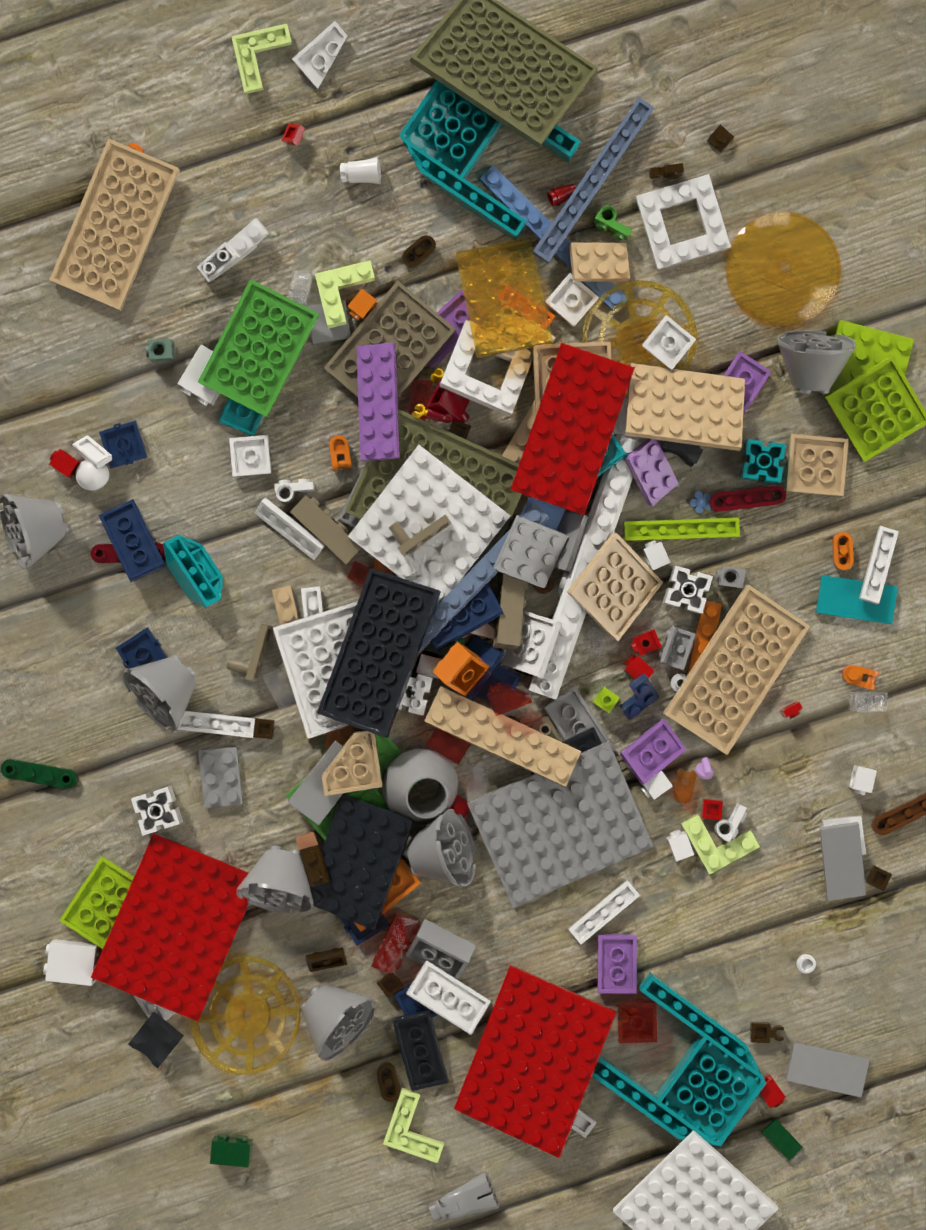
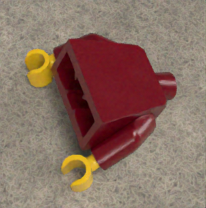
(443, 405)

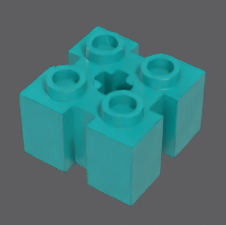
(772, 454)

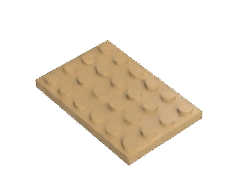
(685, 407)

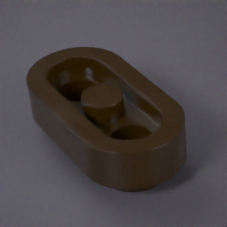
(418, 251)
(388, 1081)

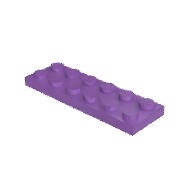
(378, 402)

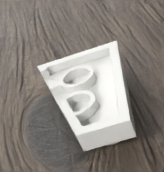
(320, 54)

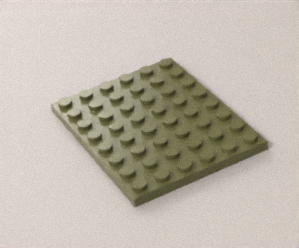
(505, 66)
(477, 465)

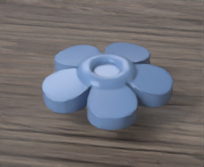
(701, 501)

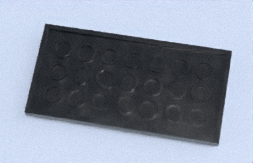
(379, 652)

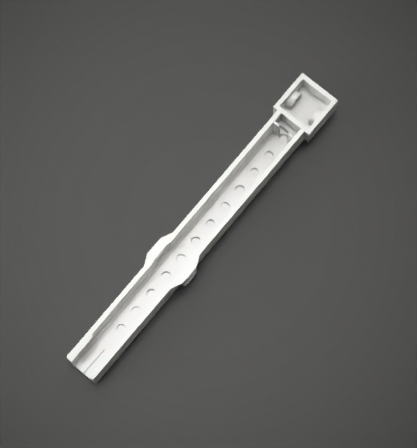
(599, 527)

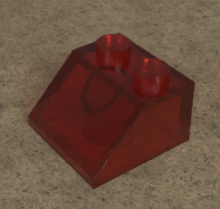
(507, 698)

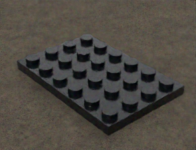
(361, 860)

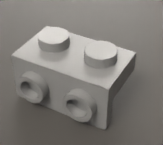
(677, 648)

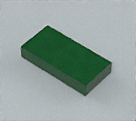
(782, 1139)

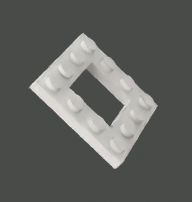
(696, 189)
(479, 392)

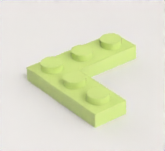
(253, 42)
(332, 280)
(719, 857)
(407, 1141)

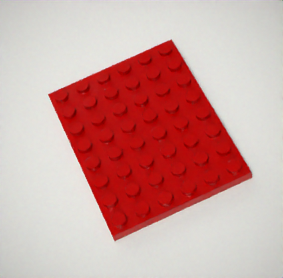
(173, 928)
(535, 1060)

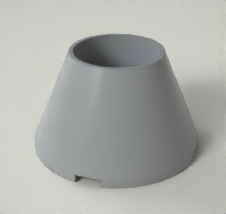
(409, 769)

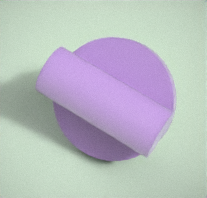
(704, 769)

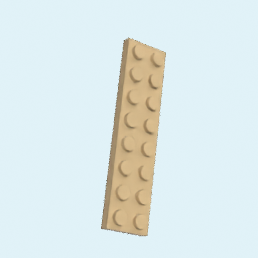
(502, 736)

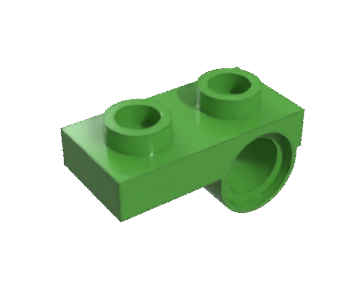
(619, 231)

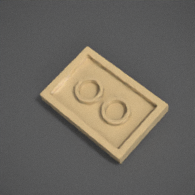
(599, 262)

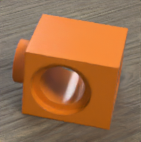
(362, 305)

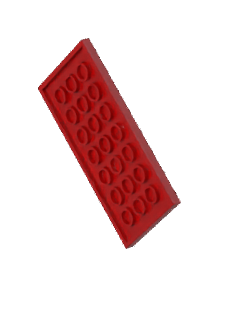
(572, 429)

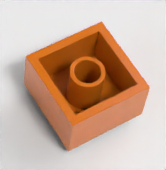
(460, 669)

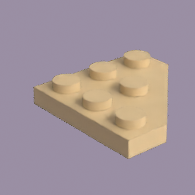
(354, 766)

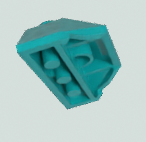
(194, 570)

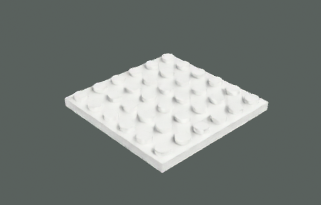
(416, 498)
(309, 655)
(695, 1192)

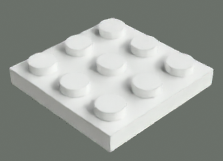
(537, 645)

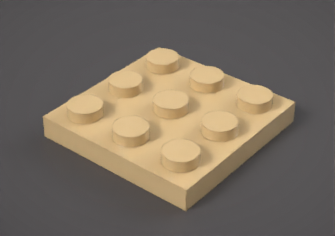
(816, 465)

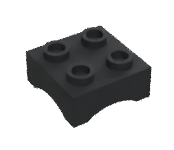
(689, 453)
(156, 1039)

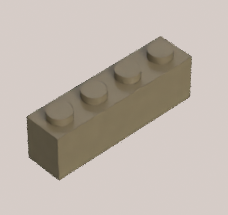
(325, 529)
(512, 601)

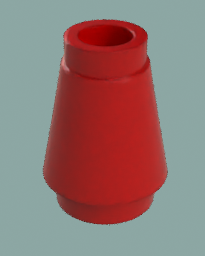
(560, 194)

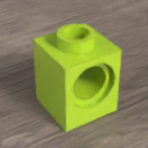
(606, 699)

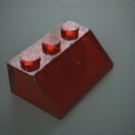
(395, 942)

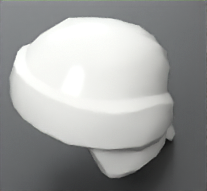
(90, 477)

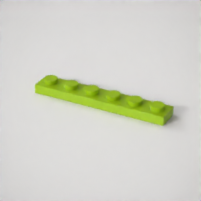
(681, 529)

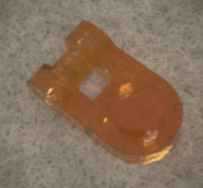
(682, 792)

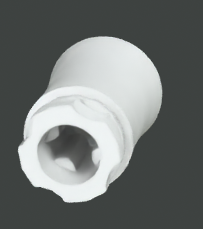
(361, 171)

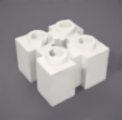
(698, 583)
(415, 703)
(151, 821)

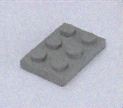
(220, 777)

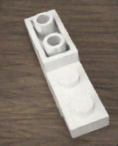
(233, 251)

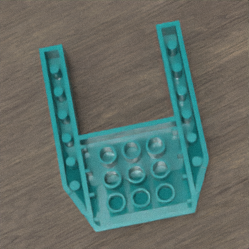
(448, 140)
(707, 1086)

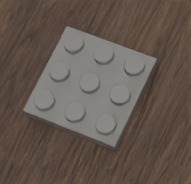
(530, 551)

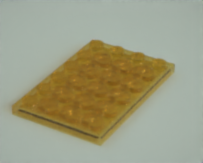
(503, 298)

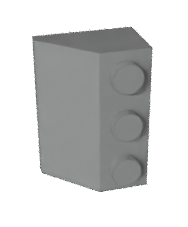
(441, 949)

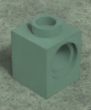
(168, 354)

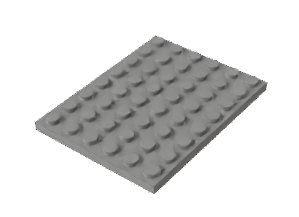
(556, 833)

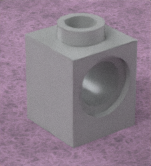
(739, 575)

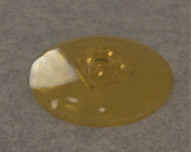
(776, 295)

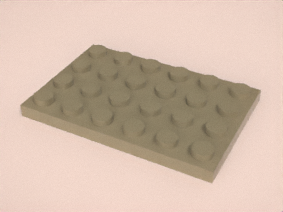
(398, 320)

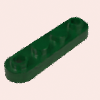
(39, 773)

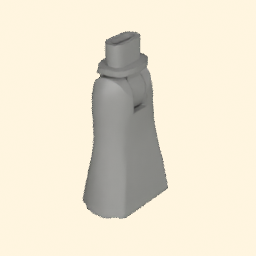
(468, 1199)

